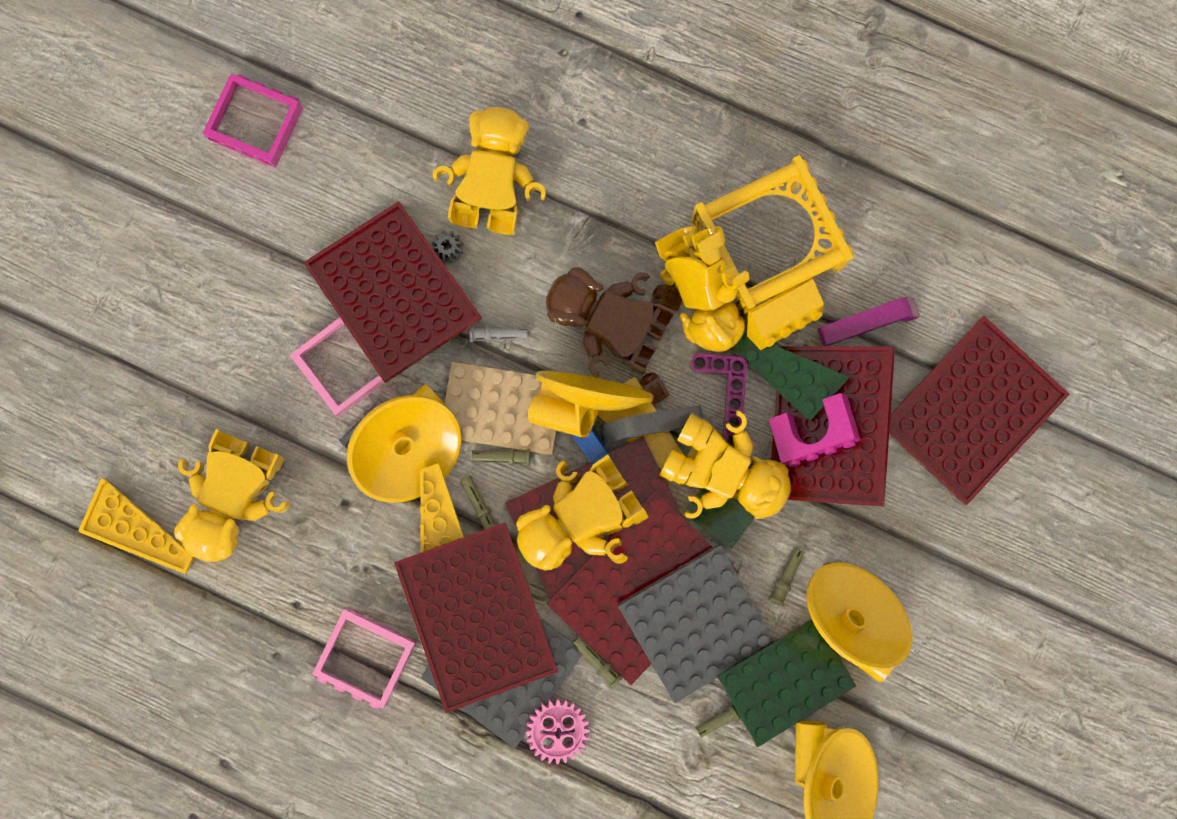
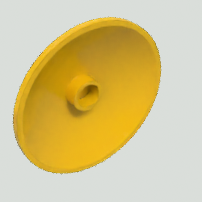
(573, 401)
(399, 442)
(859, 618)
(835, 771)

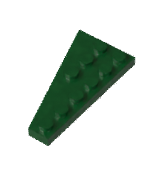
(793, 376)

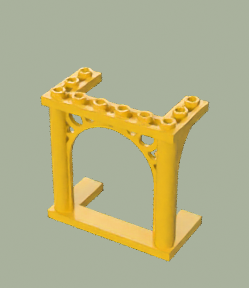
(795, 175)

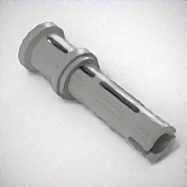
(488, 334)

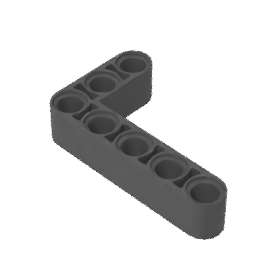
(647, 424)

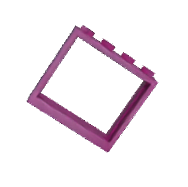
(271, 158)

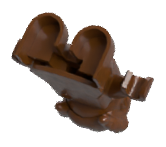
(611, 321)

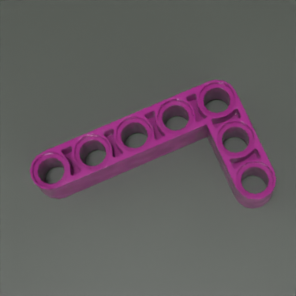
(899, 310)
(732, 375)

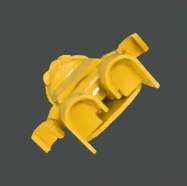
(490, 172)
(704, 286)
(724, 469)
(229, 492)
(583, 516)

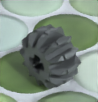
(450, 253)

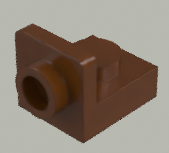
(667, 297)
(653, 384)

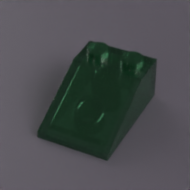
(724, 522)

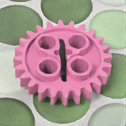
(557, 749)

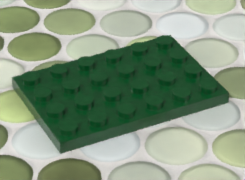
(785, 682)

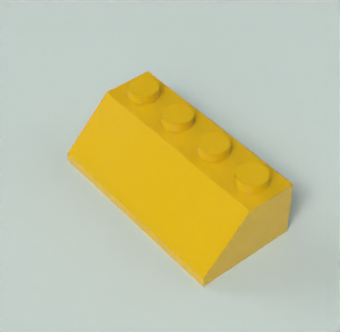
(784, 314)

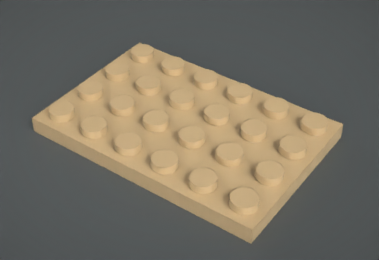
(494, 408)

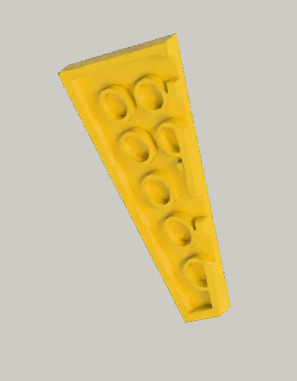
(659, 443)
(438, 515)
(124, 525)

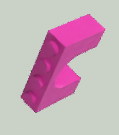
(840, 433)

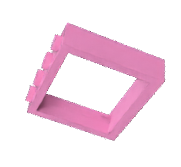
(298, 358)
(379, 629)

